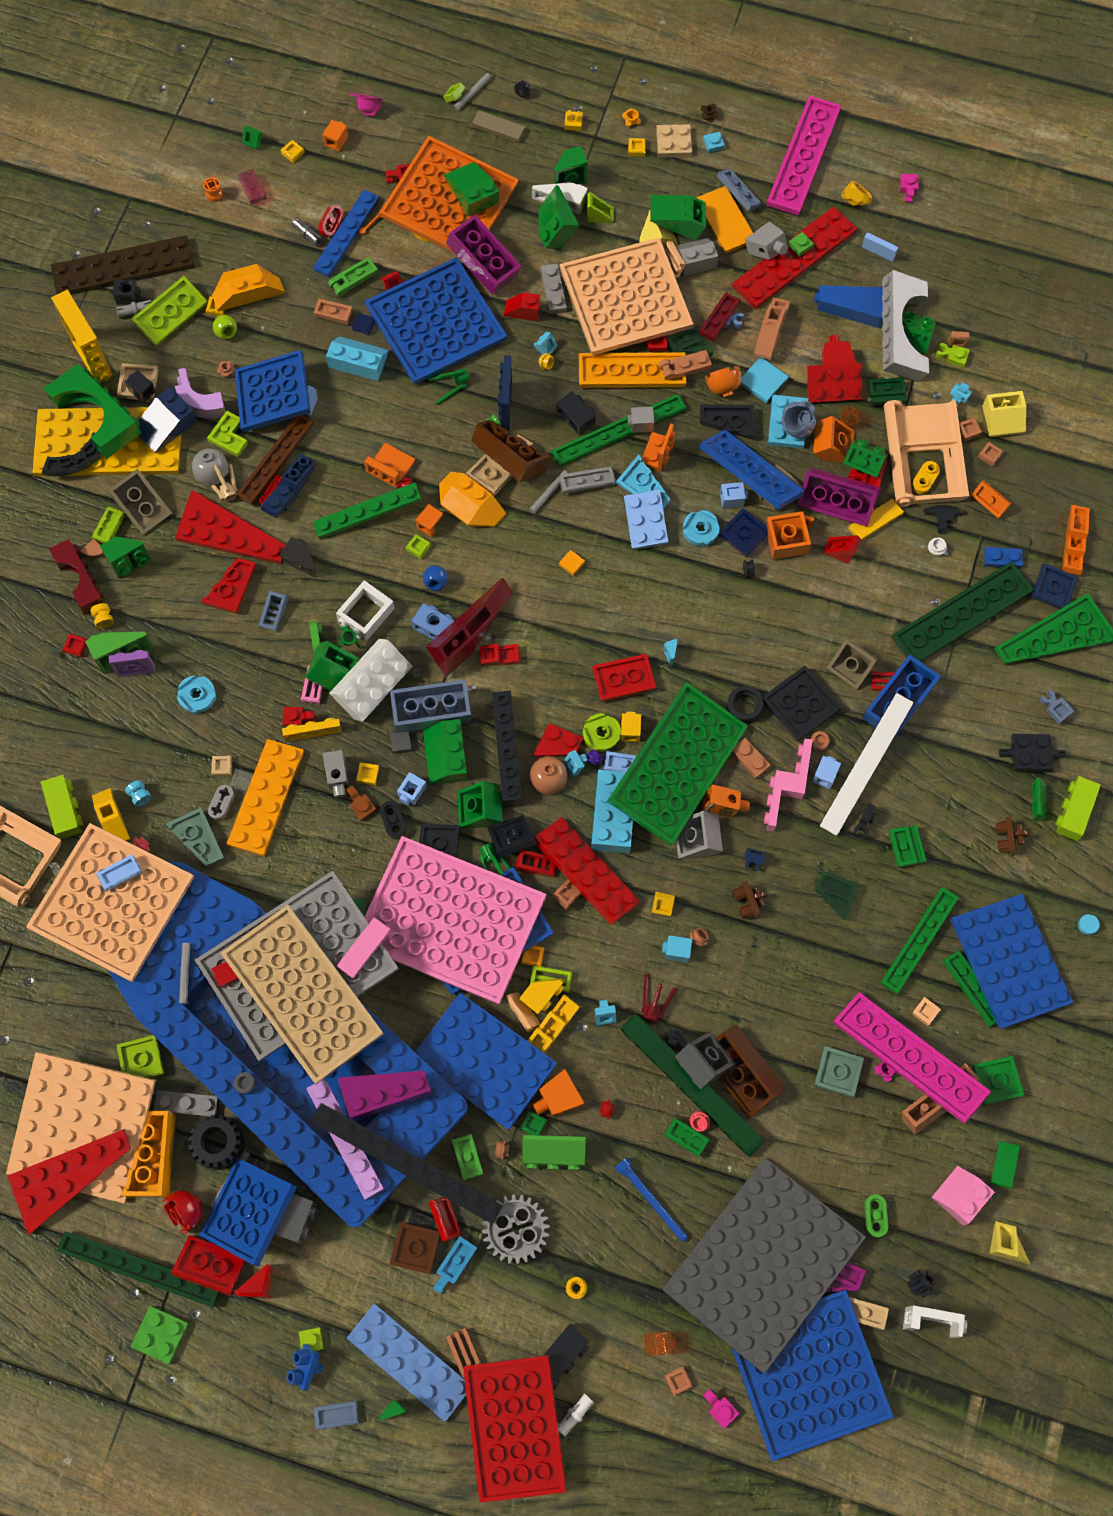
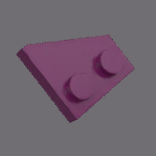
(848, 1279)

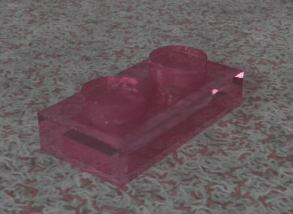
(252, 186)

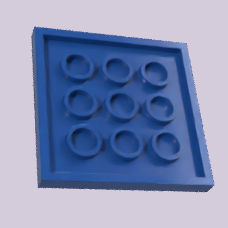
(272, 391)
(247, 1211)

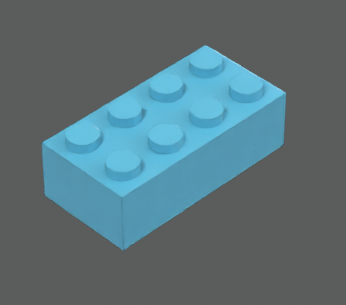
(610, 827)

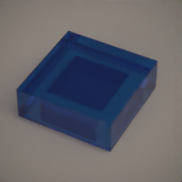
(363, 324)

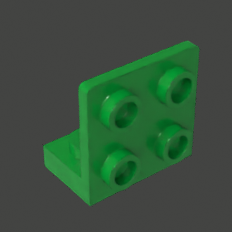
(918, 330)
(865, 457)

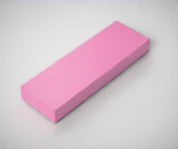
(363, 948)

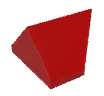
(258, 1285)

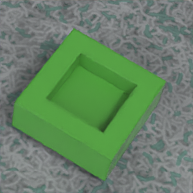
(800, 244)

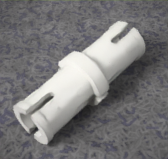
(575, 1414)

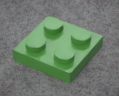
(159, 1335)

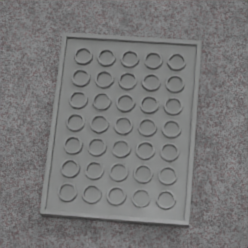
(333, 924)

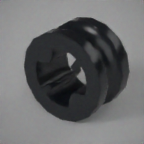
(748, 568)

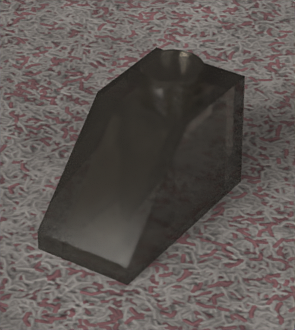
(298, 556)

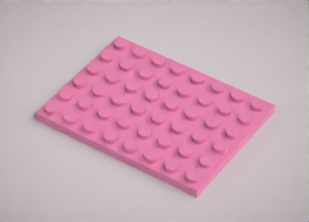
(454, 919)

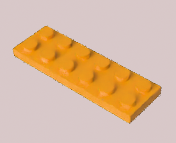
(626, 370)
(265, 798)

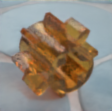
(854, 419)

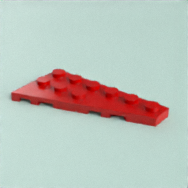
(54, 1182)

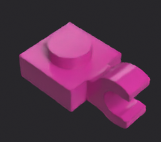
(909, 185)
(721, 1409)

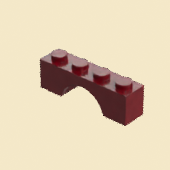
(68, 560)

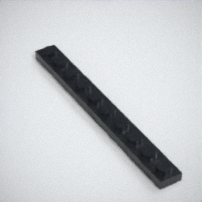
(406, 1163)

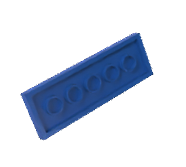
(752, 469)

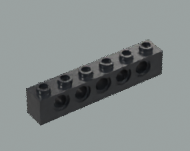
(507, 749)

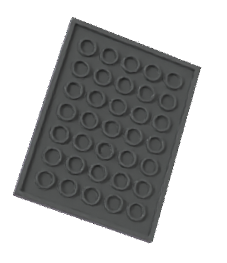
(764, 1265)

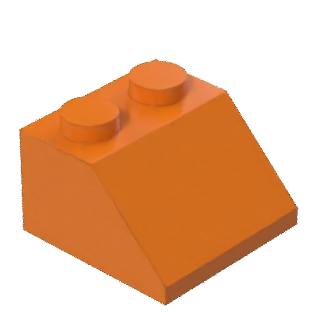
(832, 439)
(788, 535)

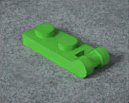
(353, 276)

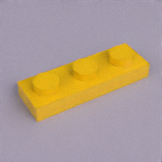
(312, 729)

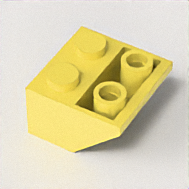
(1005, 413)

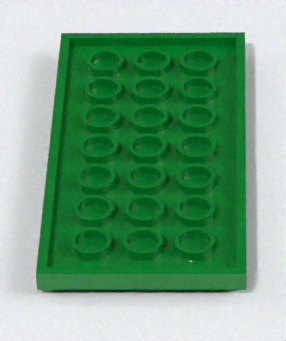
(677, 764)

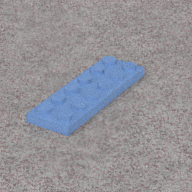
(409, 1362)

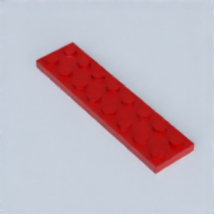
(774, 274)

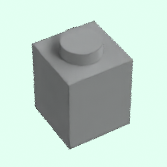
(641, 419)

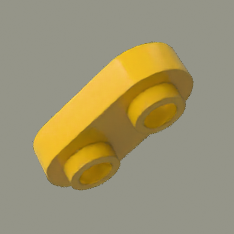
(926, 476)

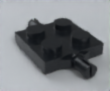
(1032, 752)

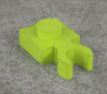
(956, 355)

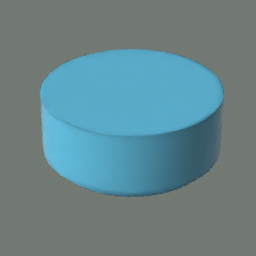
(1088, 924)

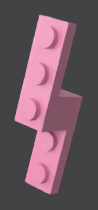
(788, 784)

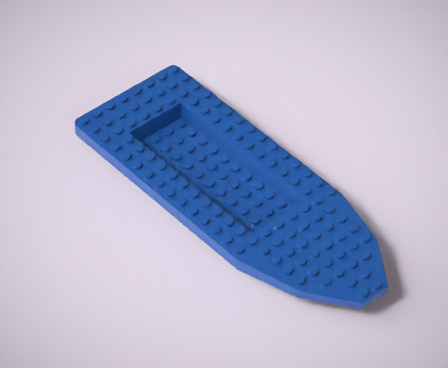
(279, 1105)

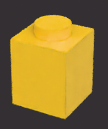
(630, 727)

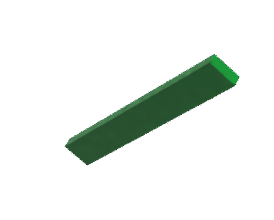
(613, 432)

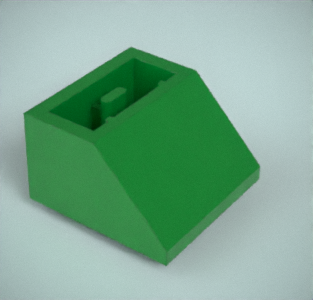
(125, 555)
(330, 665)

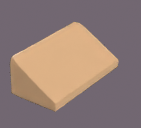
(522, 1012)

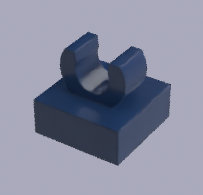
(754, 856)

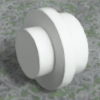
(937, 546)

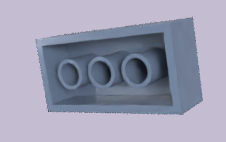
(428, 704)

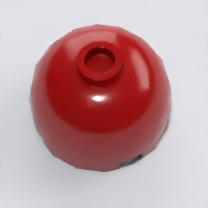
(183, 1209)

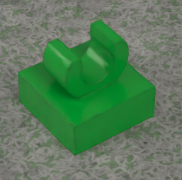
(252, 137)

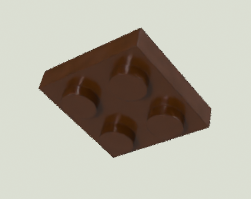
(415, 1248)

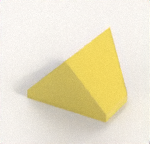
(653, 231)
(1007, 1244)

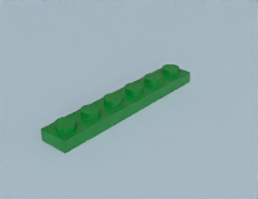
(367, 511)
(919, 940)

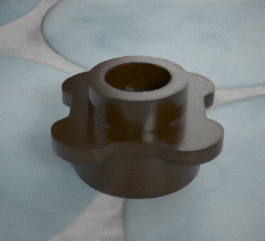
(709, 116)

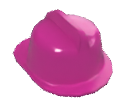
(367, 104)

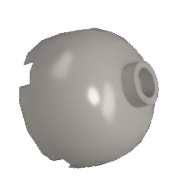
(204, 463)

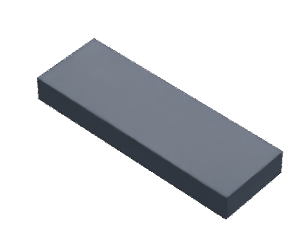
(739, 190)

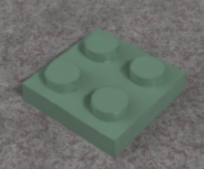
(838, 1072)

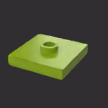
(141, 1057)

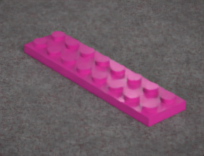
(803, 155)
(912, 1058)

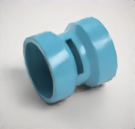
(138, 793)

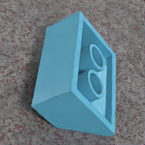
(357, 358)

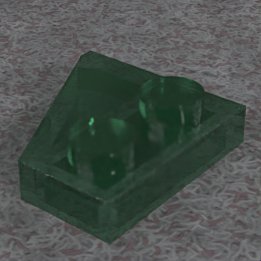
(689, 342)
(836, 892)

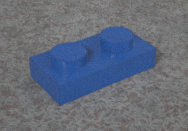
(1001, 556)

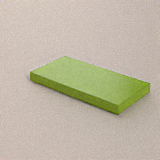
(169, 311)

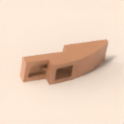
(771, 328)

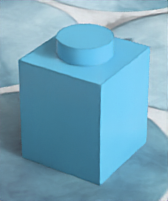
(677, 948)

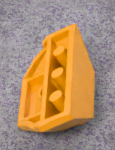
(246, 286)
(469, 501)

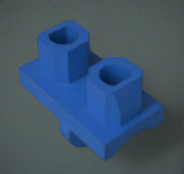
(307, 1365)

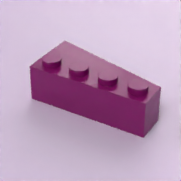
(381, 1092)

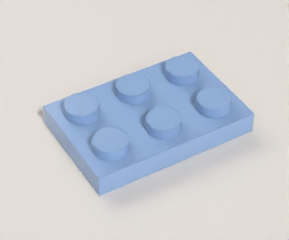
(646, 519)

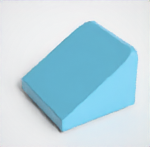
(669, 650)

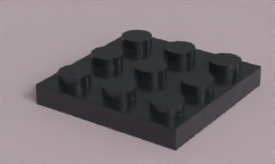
(801, 703)

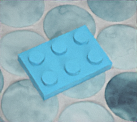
(777, 434)

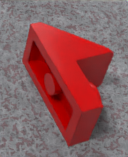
(842, 547)

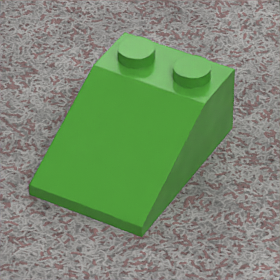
(110, 643)

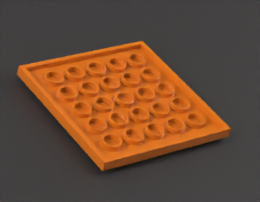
(427, 203)

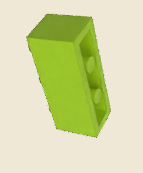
(62, 806)
(1077, 808)

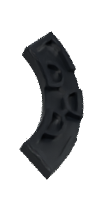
(72, 463)

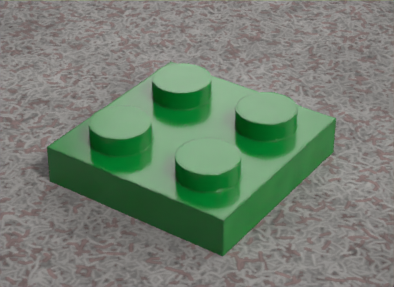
(1000, 1078)

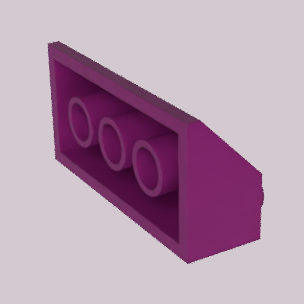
(839, 496)

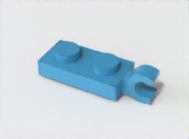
(454, 1263)

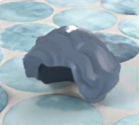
(799, 419)

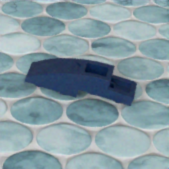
(290, 486)

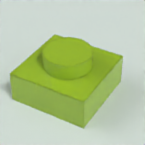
(454, 92)
(313, 1338)

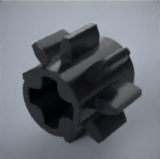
(921, 1283)

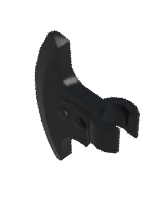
(944, 515)

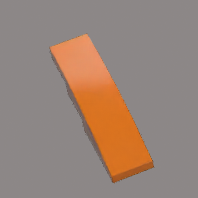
(1076, 539)

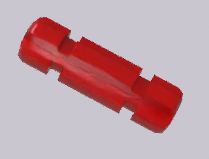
(270, 489)

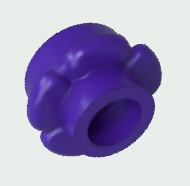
(594, 758)

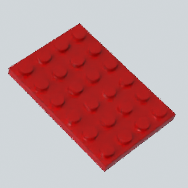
(514, 1428)

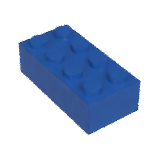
(911, 681)

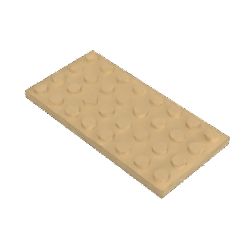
(302, 994)

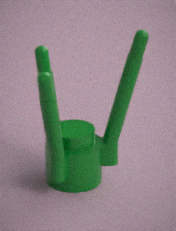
(459, 377)
(348, 637)
(489, 854)

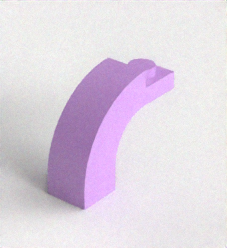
(204, 406)

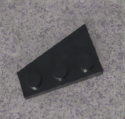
(733, 418)

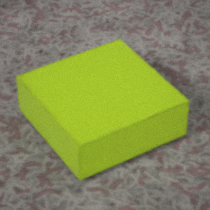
(418, 546)

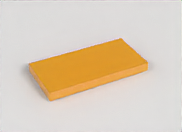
(725, 220)

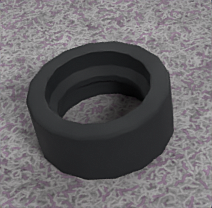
(747, 691)

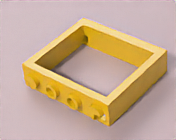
(82, 336)

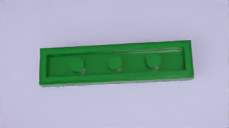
(967, 981)

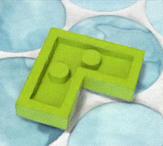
(224, 435)

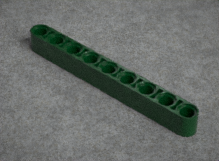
(705, 1099)

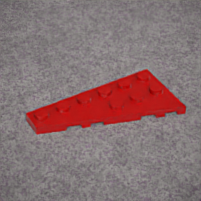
(218, 529)

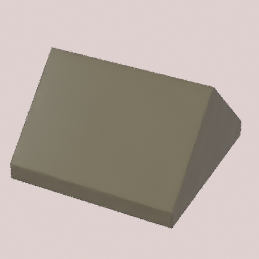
(852, 664)

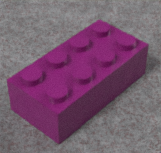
(483, 254)

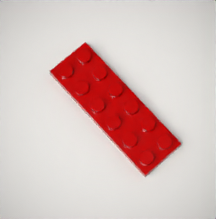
(586, 871)

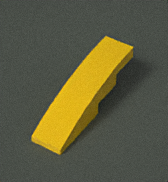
(554, 1024)

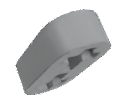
(217, 801)

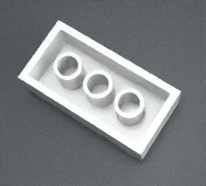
(371, 679)

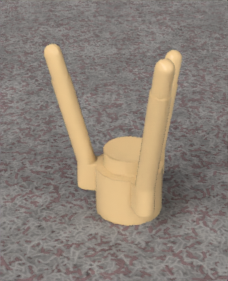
(227, 491)

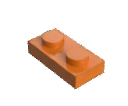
(991, 499)

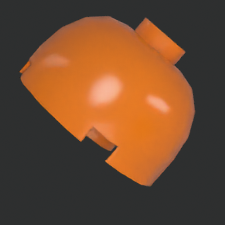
(724, 381)

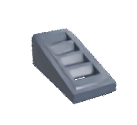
(269, 602)

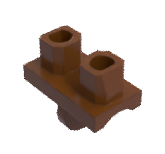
(1007, 827)
(751, 908)

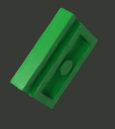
(907, 846)

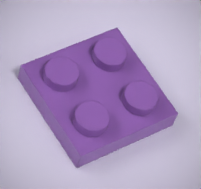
(132, 663)

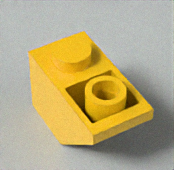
(540, 992)

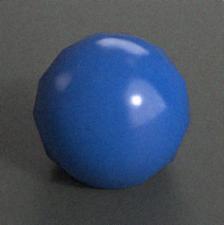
(435, 577)

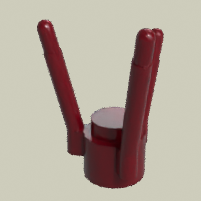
(652, 1011)

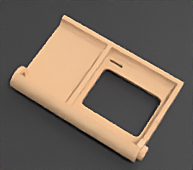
(921, 430)
(37, 839)

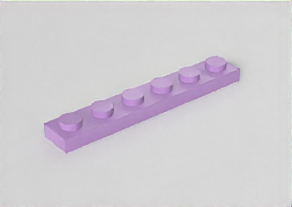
(354, 1158)

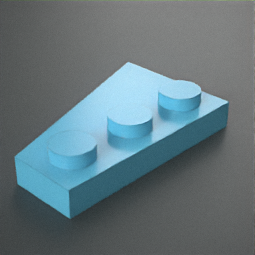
(639, 479)

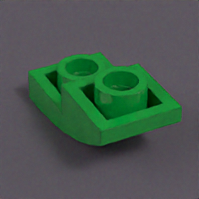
(1005, 1164)

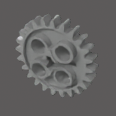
(522, 1248)

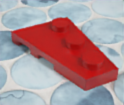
(231, 589)

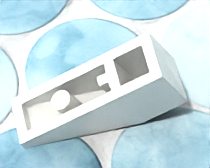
(574, 194)

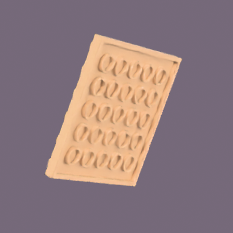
(626, 296)
(115, 925)
(77, 1104)

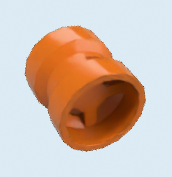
(213, 189)

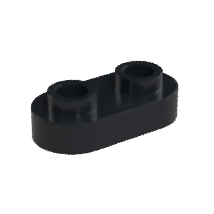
(392, 821)

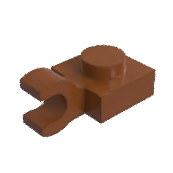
(361, 805)

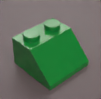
(572, 167)
(480, 805)

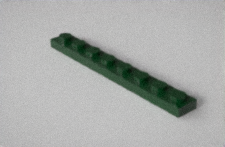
(134, 1268)

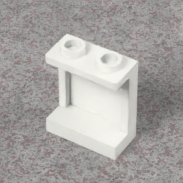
(915, 1313)

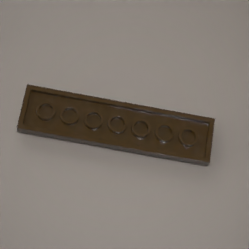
(123, 264)

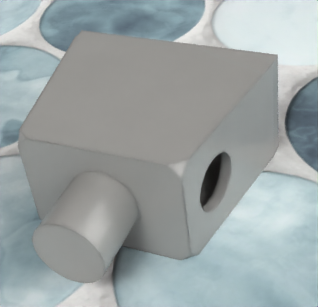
(767, 242)
(336, 764)

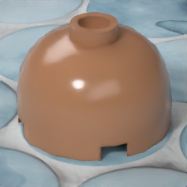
(548, 775)

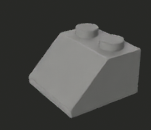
(698, 256)
(700, 836)

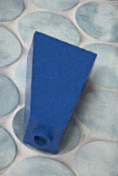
(852, 303)

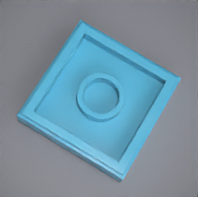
(763, 380)

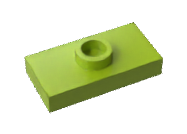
(108, 525)

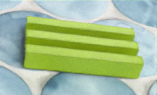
(552, 971)

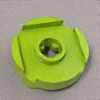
(606, 723)

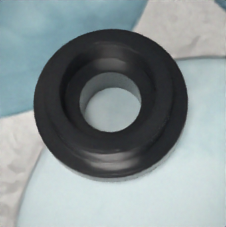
(522, 89)

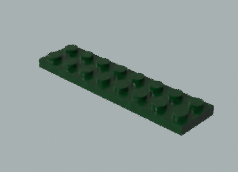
(963, 613)

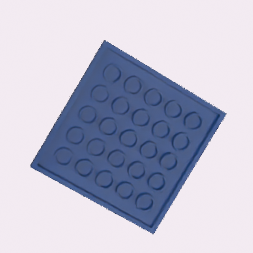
(435, 320)
(818, 1382)

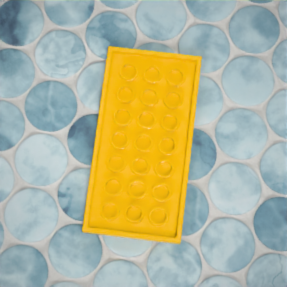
(68, 430)

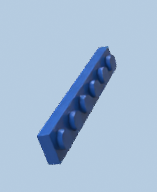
(346, 233)

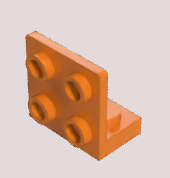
(658, 449)
(389, 465)

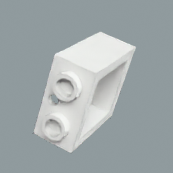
(374, 595)

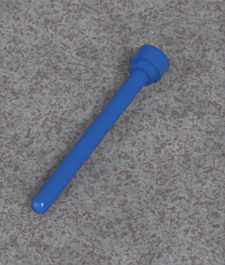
(626, 1169)

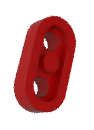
(330, 222)

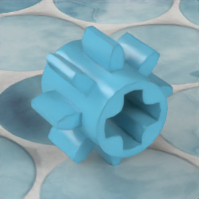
(961, 393)

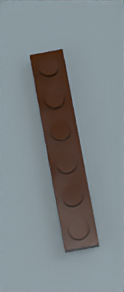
(275, 459)

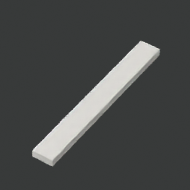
(866, 764)

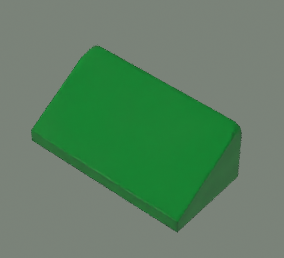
(1039, 800)
(394, 1409)

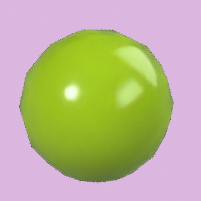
(224, 327)

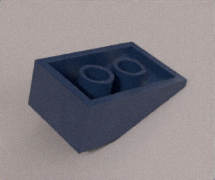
(165, 420)

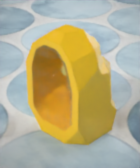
(856, 194)

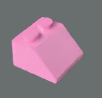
(962, 1195)

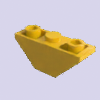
(109, 814)

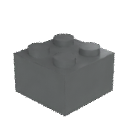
(705, 1060)
(297, 1220)

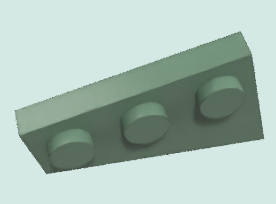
(197, 836)

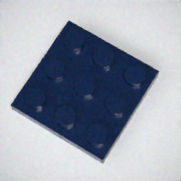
(505, 392)

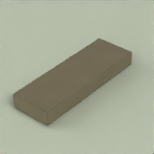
(498, 126)

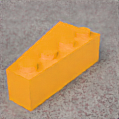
(153, 1159)

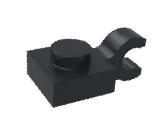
(867, 817)
(675, 1038)

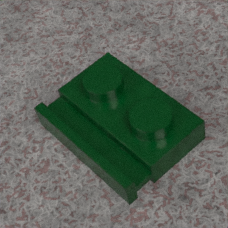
(887, 390)

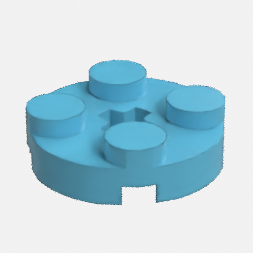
(701, 538)
(203, 702)

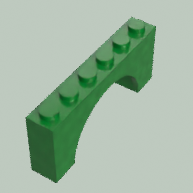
(79, 386)

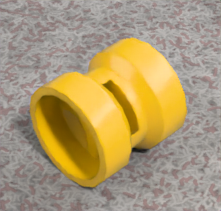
(102, 616)

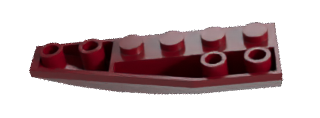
(466, 632)

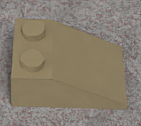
(139, 501)

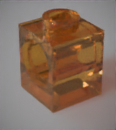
(659, 1343)

